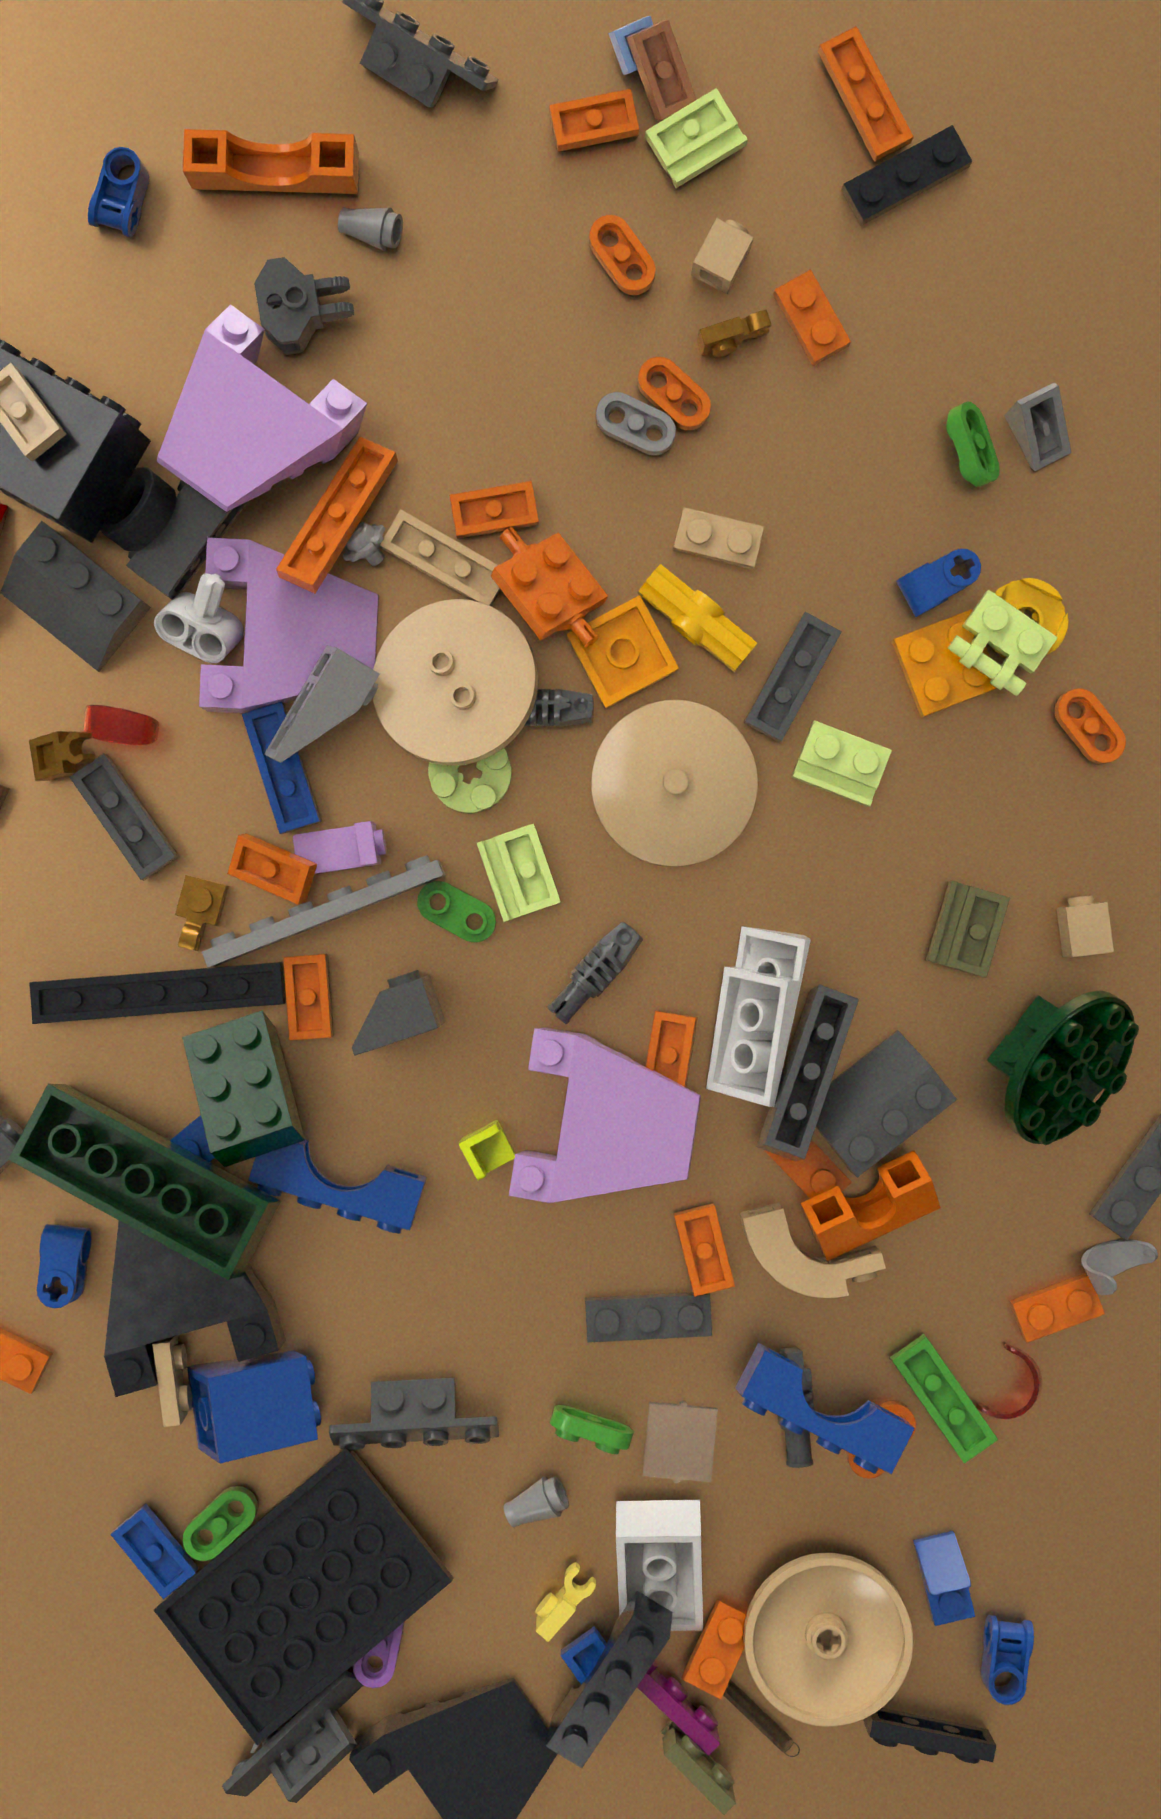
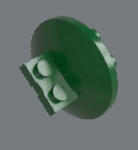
(1063, 1062)

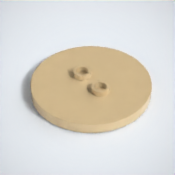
(455, 682)

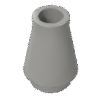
(372, 225)
(539, 1502)

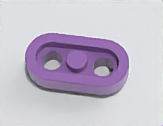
(388, 1651)

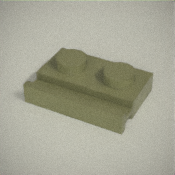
(968, 929)
(699, 1768)

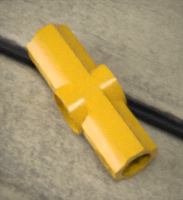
(697, 617)

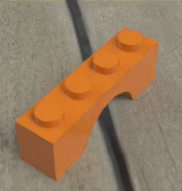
(309, 166)

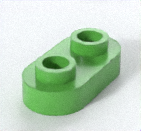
(973, 444)
(456, 911)
(576, 1424)
(221, 1521)

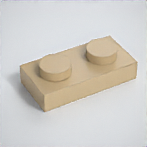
(26, 415)
(718, 538)
(174, 1395)

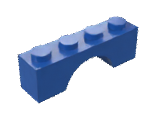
(388, 1198)
(868, 1432)

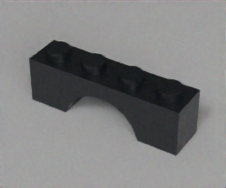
(628, 1655)

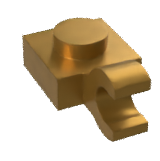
(201, 905)

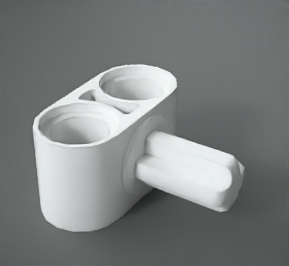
(198, 622)

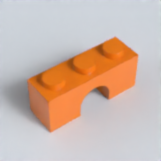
(899, 1198)

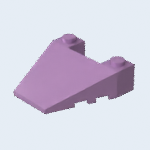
(243, 428)
(282, 628)
(617, 1127)

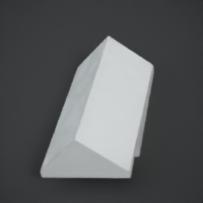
(757, 1014)

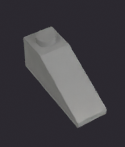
(328, 697)

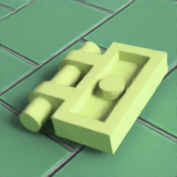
(1009, 633)

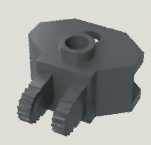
(298, 302)

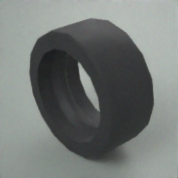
(140, 511)

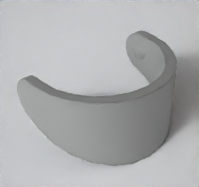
(1113, 1257)

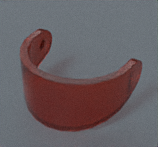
(120, 725)
(1036, 1392)

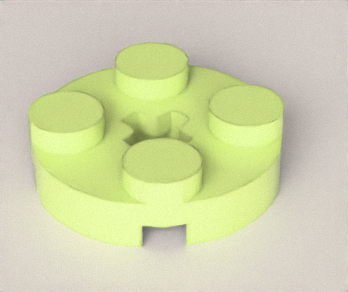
(481, 793)

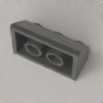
(72, 596)
(400, 1013)
(881, 1103)

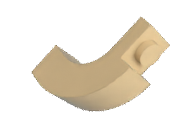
(797, 1270)

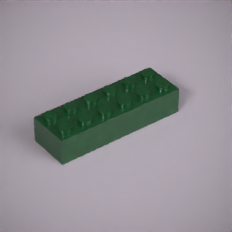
(144, 1180)

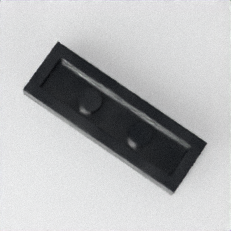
(906, 175)
(931, 1735)

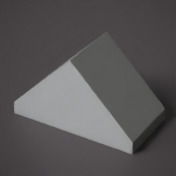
(1040, 426)

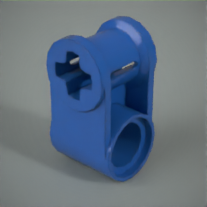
(119, 201)
(934, 583)
(63, 1257)
(1006, 1650)

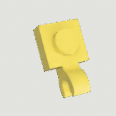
(558, 1608)

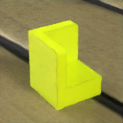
(486, 1149)

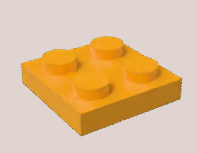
(626, 654)
(934, 671)

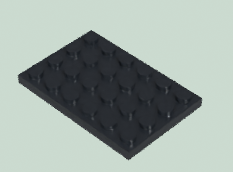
(303, 1595)

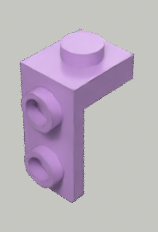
(342, 847)

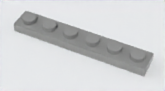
(307, 917)

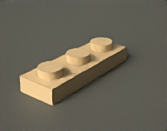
(441, 558)

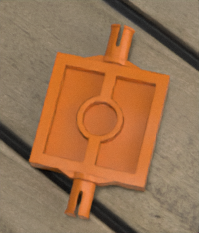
(549, 586)

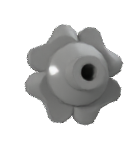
(365, 544)

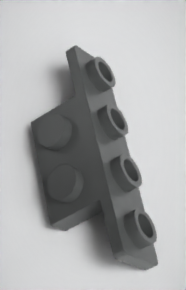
(412, 58)
(413, 1413)
(303, 1747)

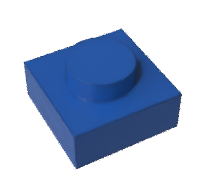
(584, 1653)

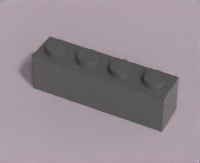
(181, 546)
(808, 1073)

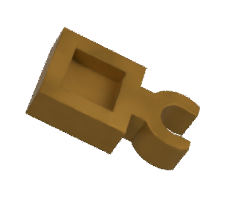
(725, 336)
(57, 754)

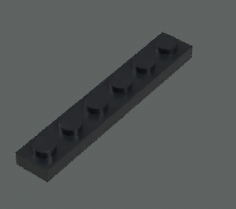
(157, 993)

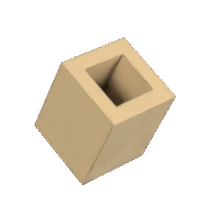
(722, 254)
(1084, 927)

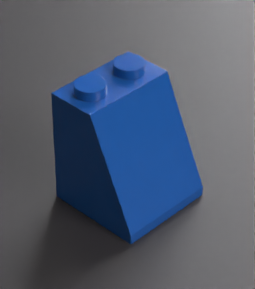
(253, 1405)

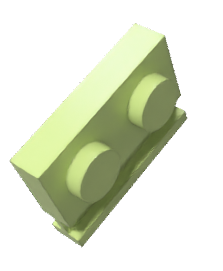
(696, 138)
(841, 763)
(518, 872)

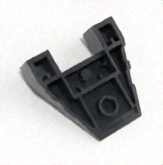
(167, 1295)
(467, 1753)

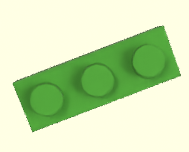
(944, 1398)

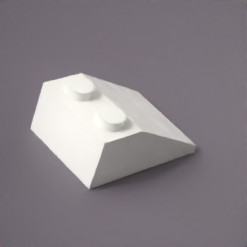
(661, 1557)

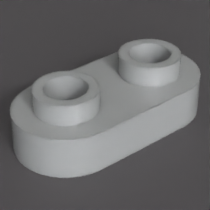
(637, 421)

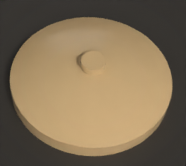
(674, 783)
(828, 1639)

